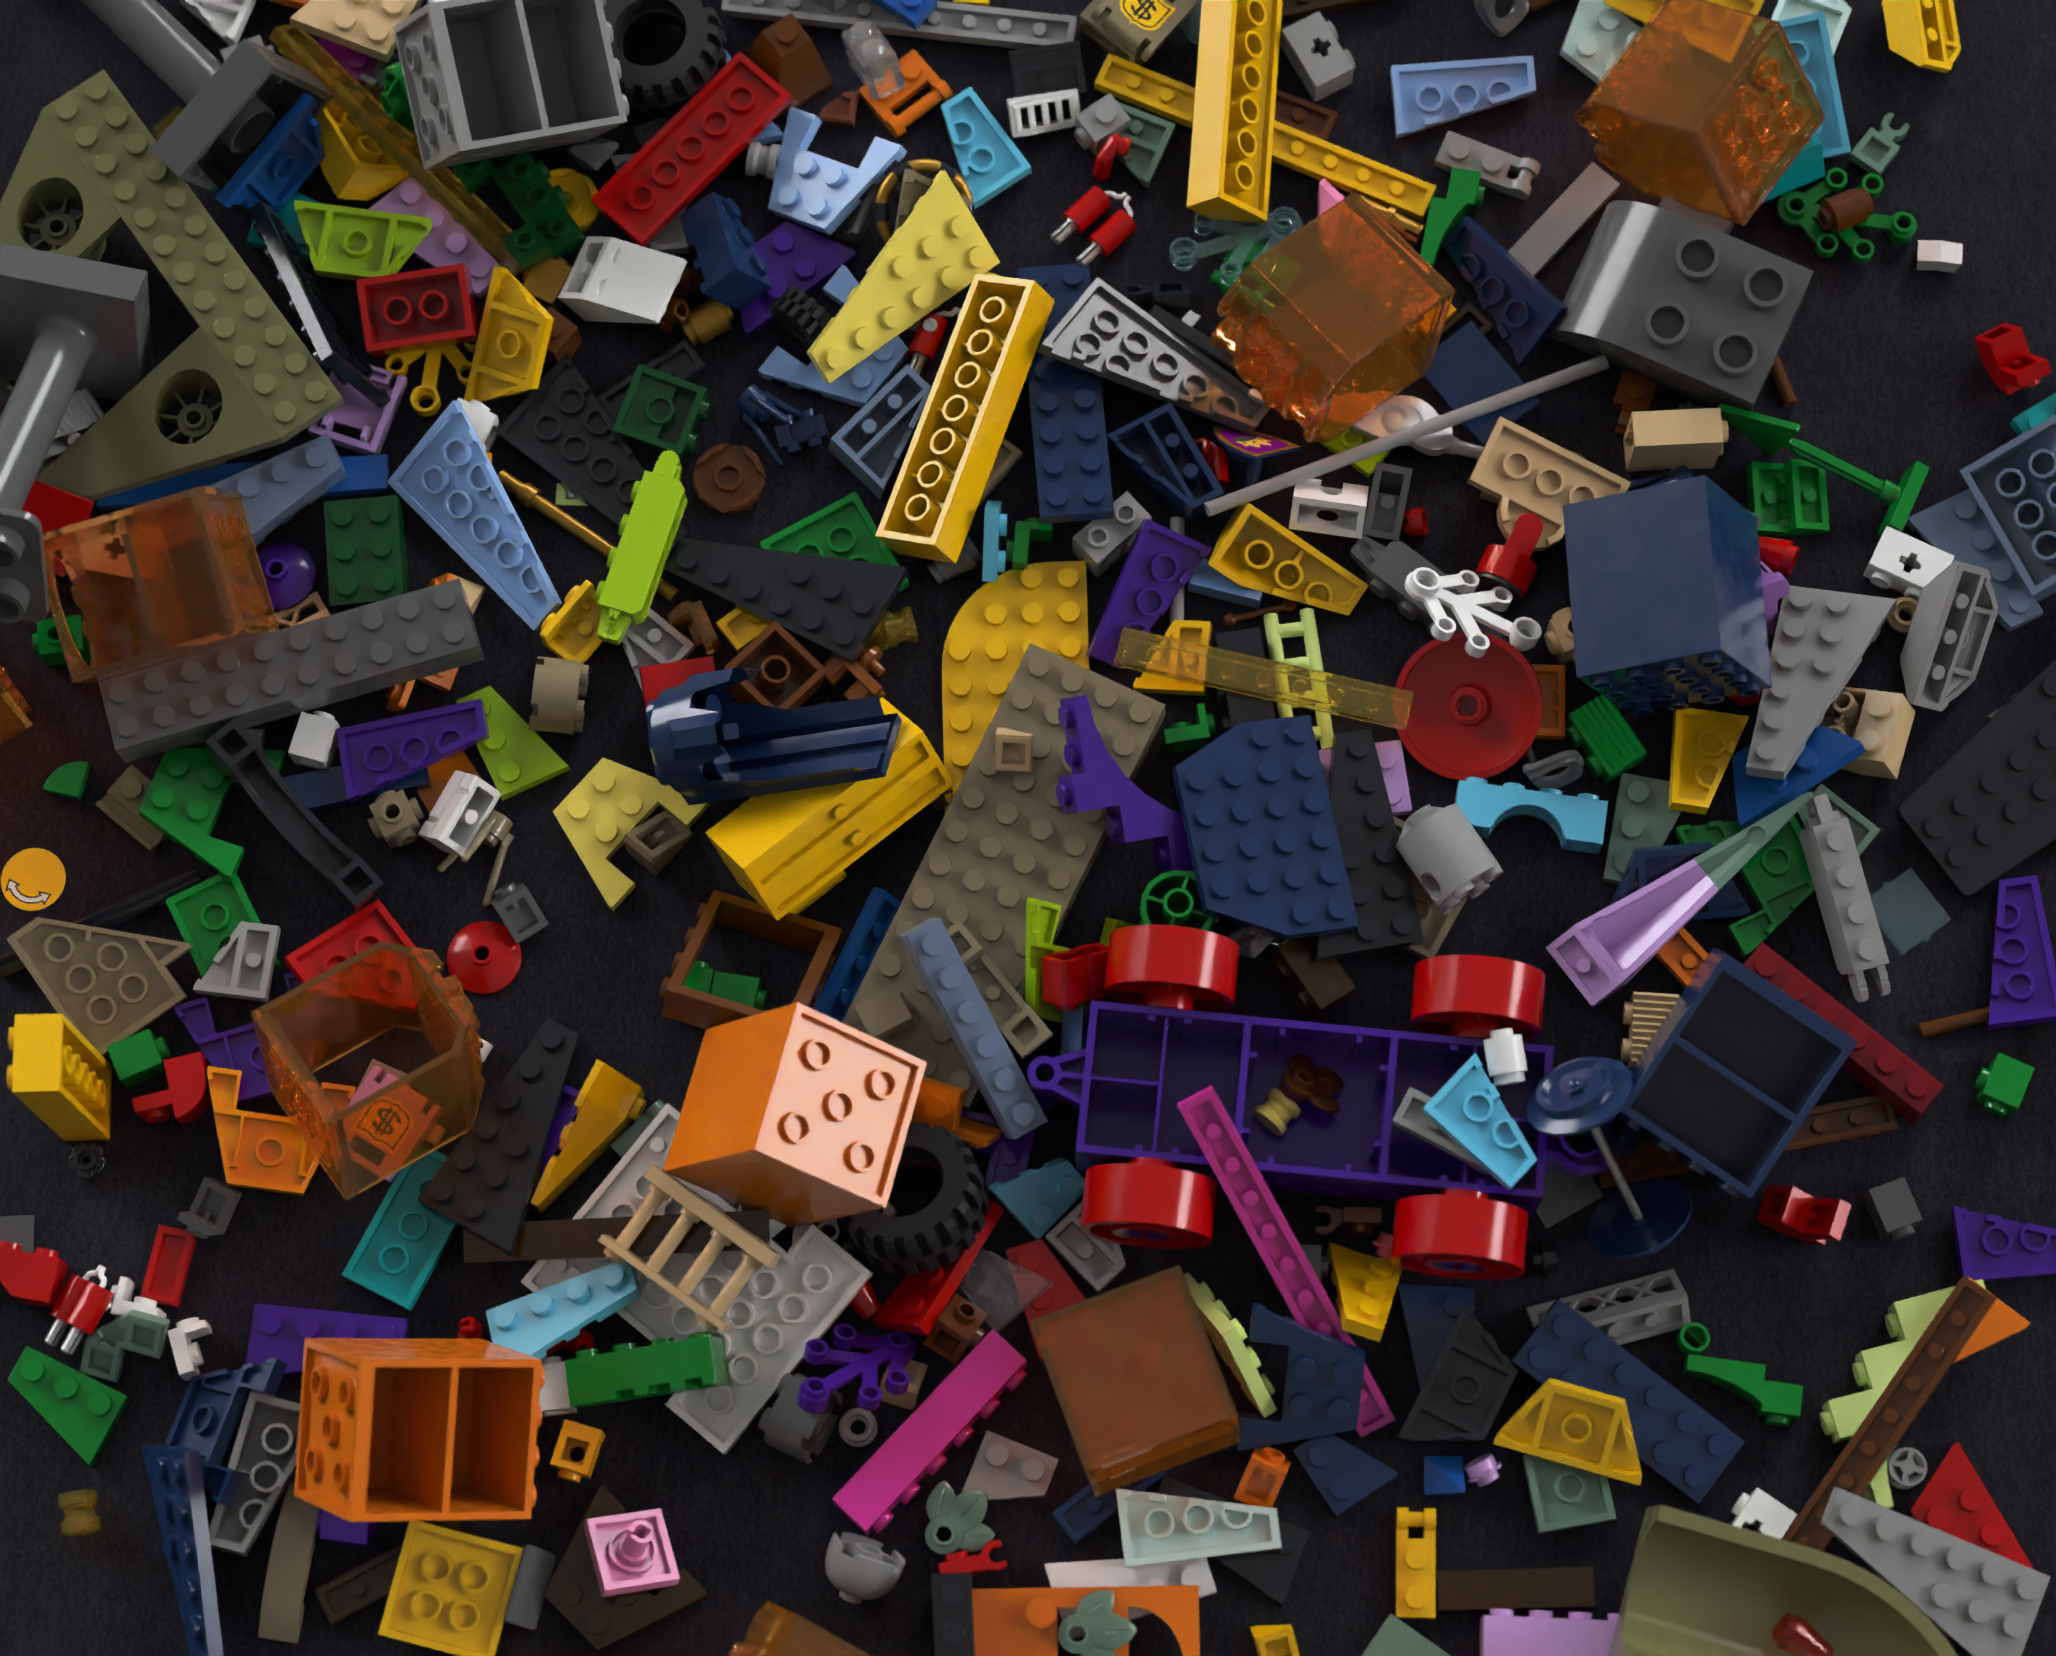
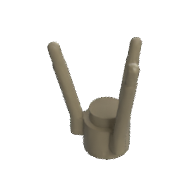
(493, 832)

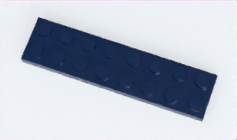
(1067, 416)

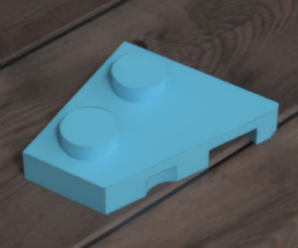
(994, 526)
(1040, 1195)

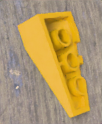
(603, 1114)

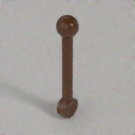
(1288, 606)

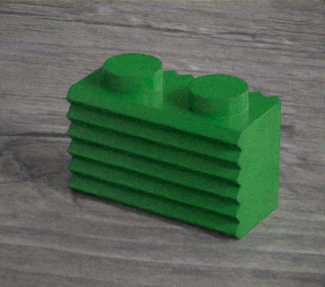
(1604, 739)

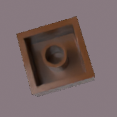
(785, 673)

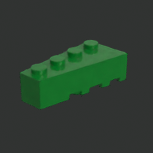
(647, 1370)

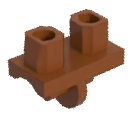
(865, 684)

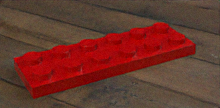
(691, 149)

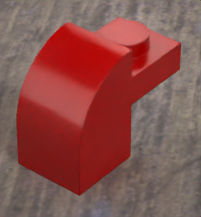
(2009, 359)
(187, 1092)
(1803, 1216)

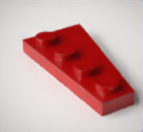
(923, 1296)

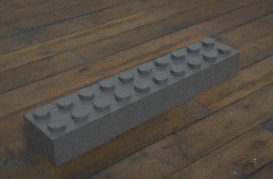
(291, 670)

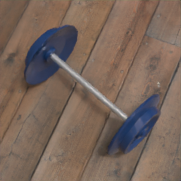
(1639, 1215)

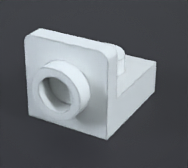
(122, 1303)
(188, 1354)

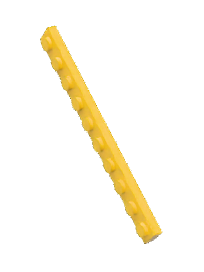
(1290, 146)

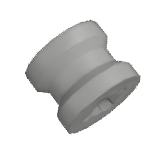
(762, 159)
(1908, 1461)

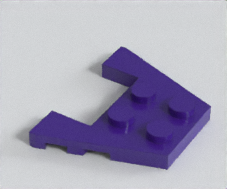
(231, 1048)

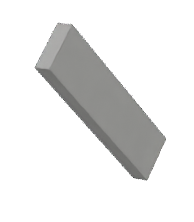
(1564, 219)

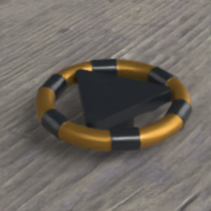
(881, 204)

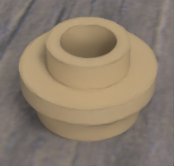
(1903, 604)

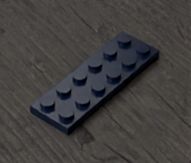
(1667, 1427)

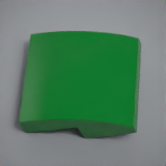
(1788, 497)

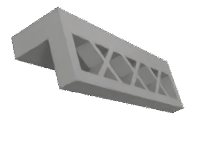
(1634, 1320)

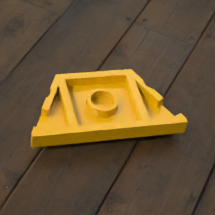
(509, 341)
(1575, 1429)

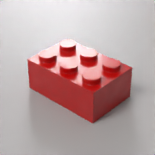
(417, 310)

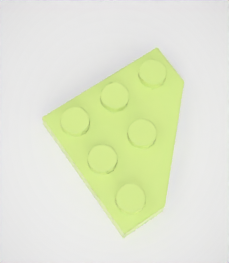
(1228, 1339)

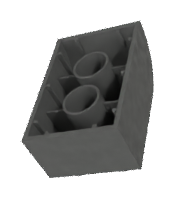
(1681, 304)

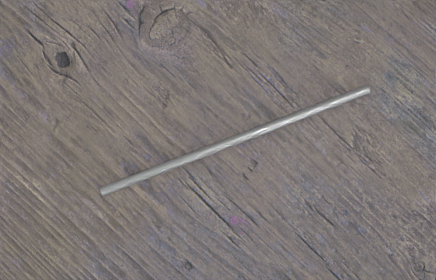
(1405, 435)

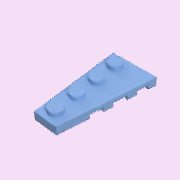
(1450, 90)

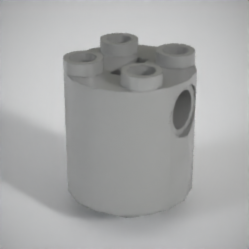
(1447, 855)

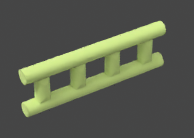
(1308, 629)

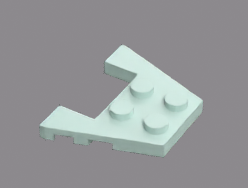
(1596, 38)

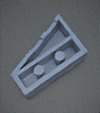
(881, 430)

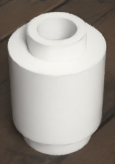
(1505, 1057)

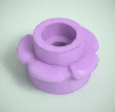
(1483, 1470)

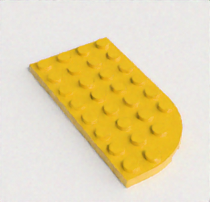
(989, 640)

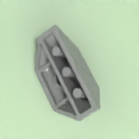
(1948, 635)

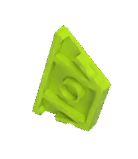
(358, 241)

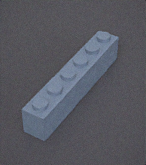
(972, 1028)

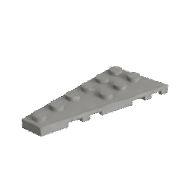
(1811, 661)
(1960, 1587)

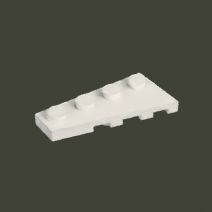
(1114, 1573)

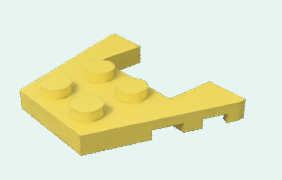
(607, 807)

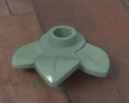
(959, 1514)
(1102, 1628)

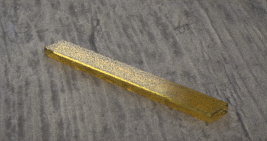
(1264, 678)

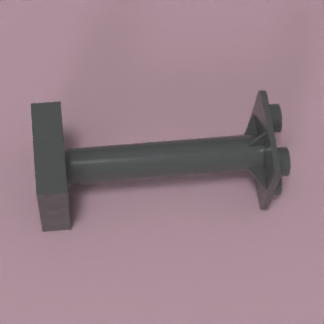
(227, 103)
(61, 331)

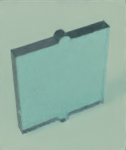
(1907, 911)

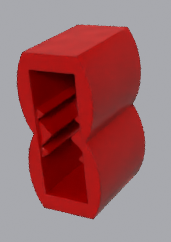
(1075, 976)

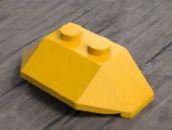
(1923, 32)

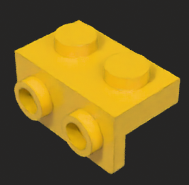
(574, 628)

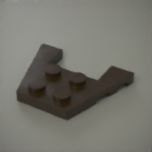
(614, 1617)

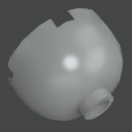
(860, 1567)

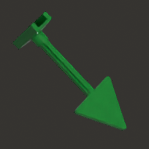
(1773, 433)

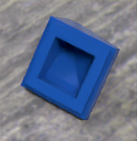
(1444, 1476)

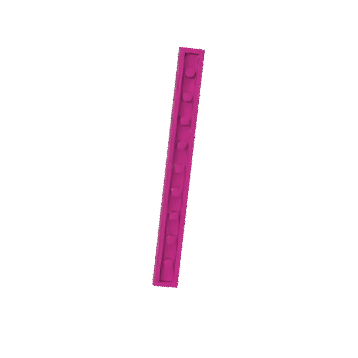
(1273, 1236)

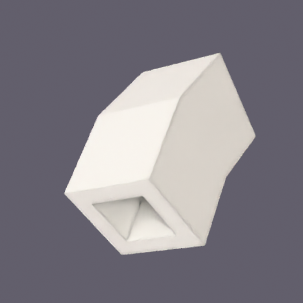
(1939, 255)

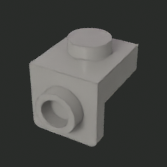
(1100, 122)

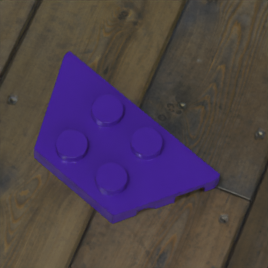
(793, 259)

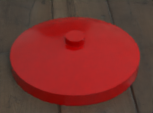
(1469, 710)

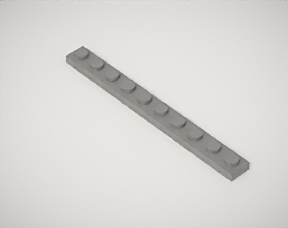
(947, 22)

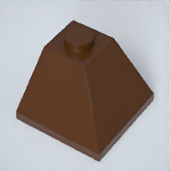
(791, 60)

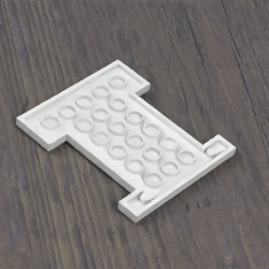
(769, 1316)

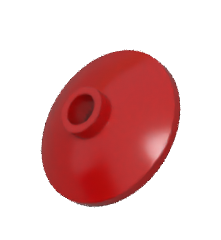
(496, 970)

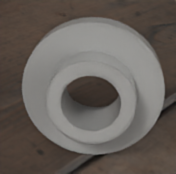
(855, 1415)

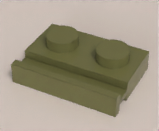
(123, 807)

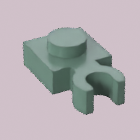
(1878, 149)

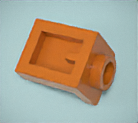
(1263, 1477)

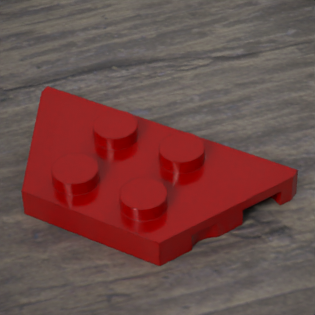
(1963, 1508)

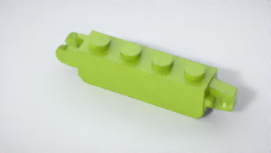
(642, 549)

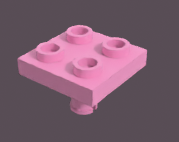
(631, 1552)

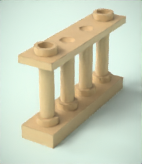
(724, 1233)

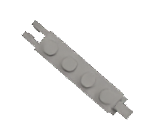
(1844, 898)

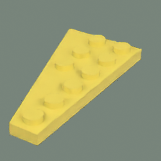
(910, 277)

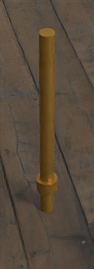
(531, 497)

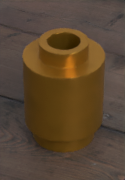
(707, 321)

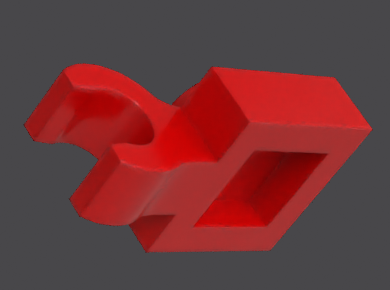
(962, 1562)

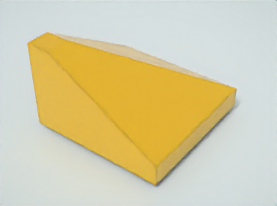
(1275, 1640)

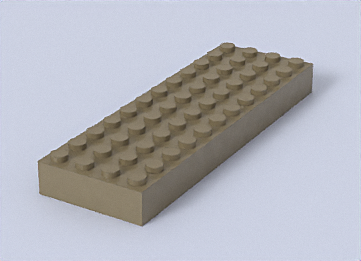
(1006, 844)

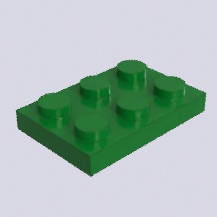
(210, 915)

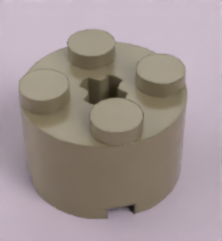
(557, 694)

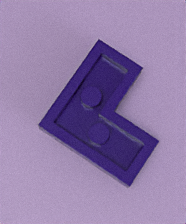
(1006, 1155)

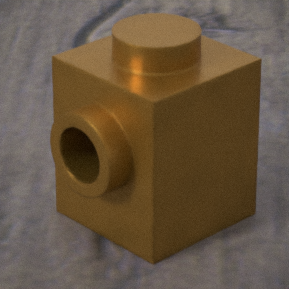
(547, 280)

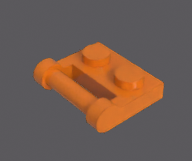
(917, 77)

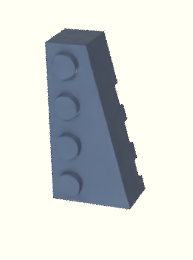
(285, 484)

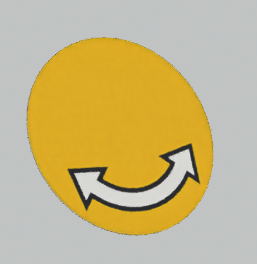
(33, 879)

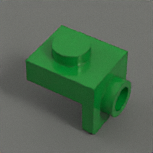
(1026, 531)

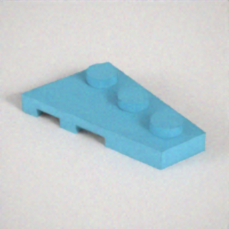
(982, 148)
(1479, 1123)

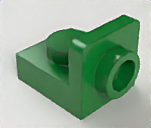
(1187, 737)

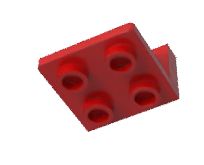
(56, 510)

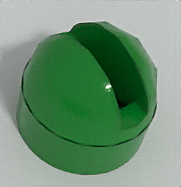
(1697, 1335)

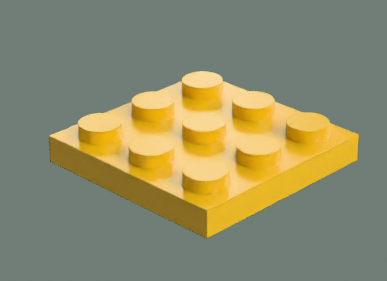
(450, 1590)

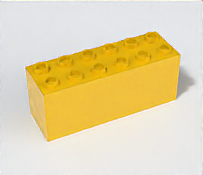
(800, 839)

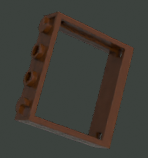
(750, 917)

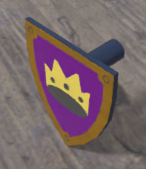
(1251, 449)

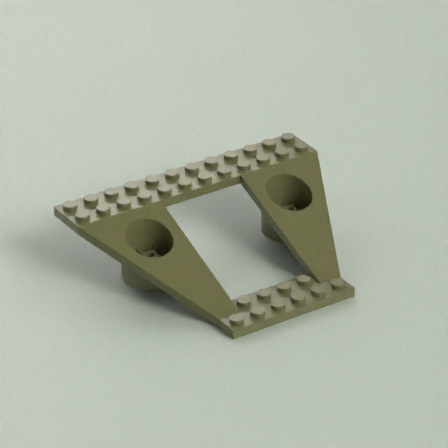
(99, 159)

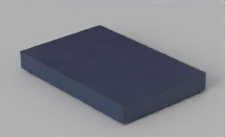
(1470, 370)

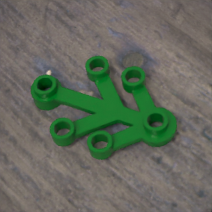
(1808, 213)

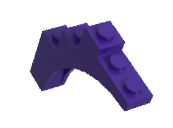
(1100, 783)

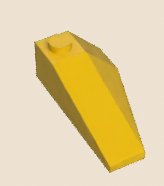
(353, 160)
(1273, 560)

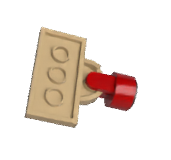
(1532, 485)

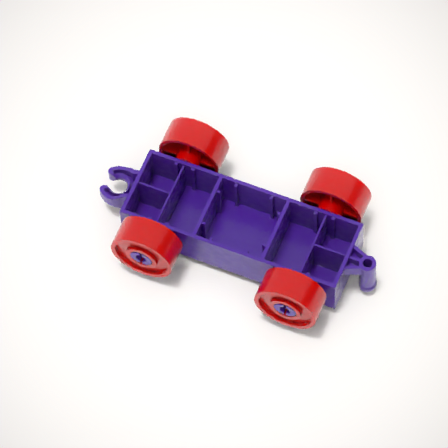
(1167, 1042)

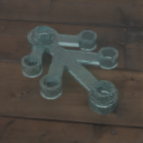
(1279, 226)

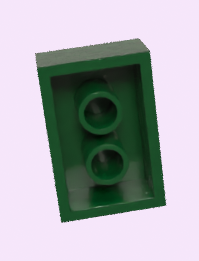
(365, 551)

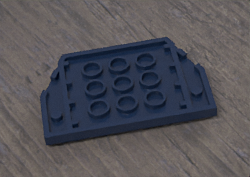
(1265, 831)

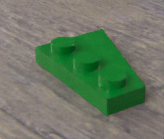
(69, 1401)

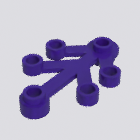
(891, 1348)

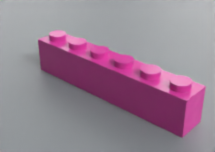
(930, 1432)

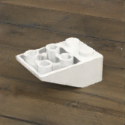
(621, 282)

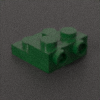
(662, 412)

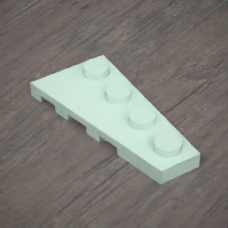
(1183, 1528)

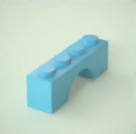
(1575, 820)

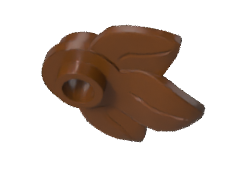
(1311, 1083)

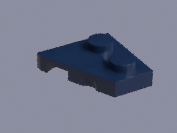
(1341, 1471)

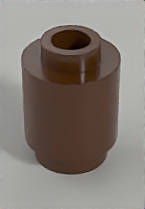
(1845, 210)

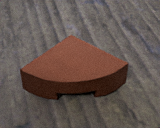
(841, 111)

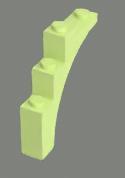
(1875, 1370)

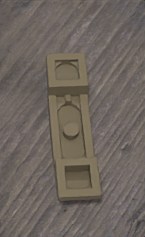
(1012, 1015)
(288, 1570)

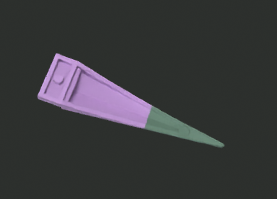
(1625, 936)

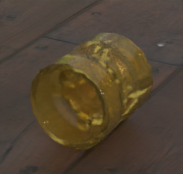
(79, 1512)

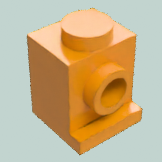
(571, 1437)

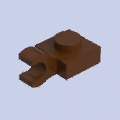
(1632, 395)
(1358, 1219)

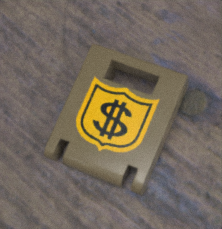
(1142, 21)

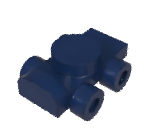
(808, 429)

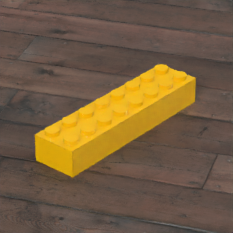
(965, 418)

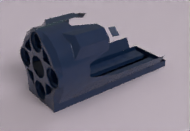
(766, 745)

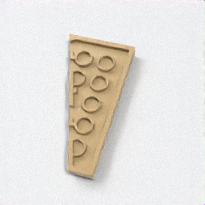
(356, 23)

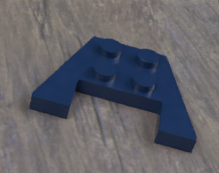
(1319, 1385)
(210, 1416)

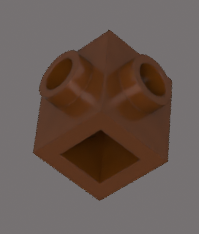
(956, 1329)

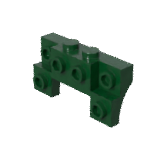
(524, 184)

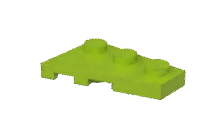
(513, 753)

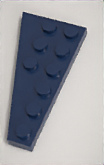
(183, 1521)

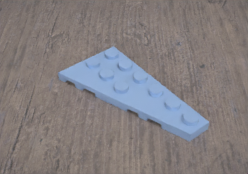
(465, 503)

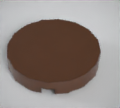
(729, 479)

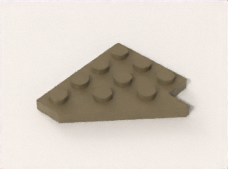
(101, 977)

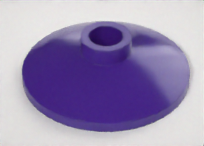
(296, 578)

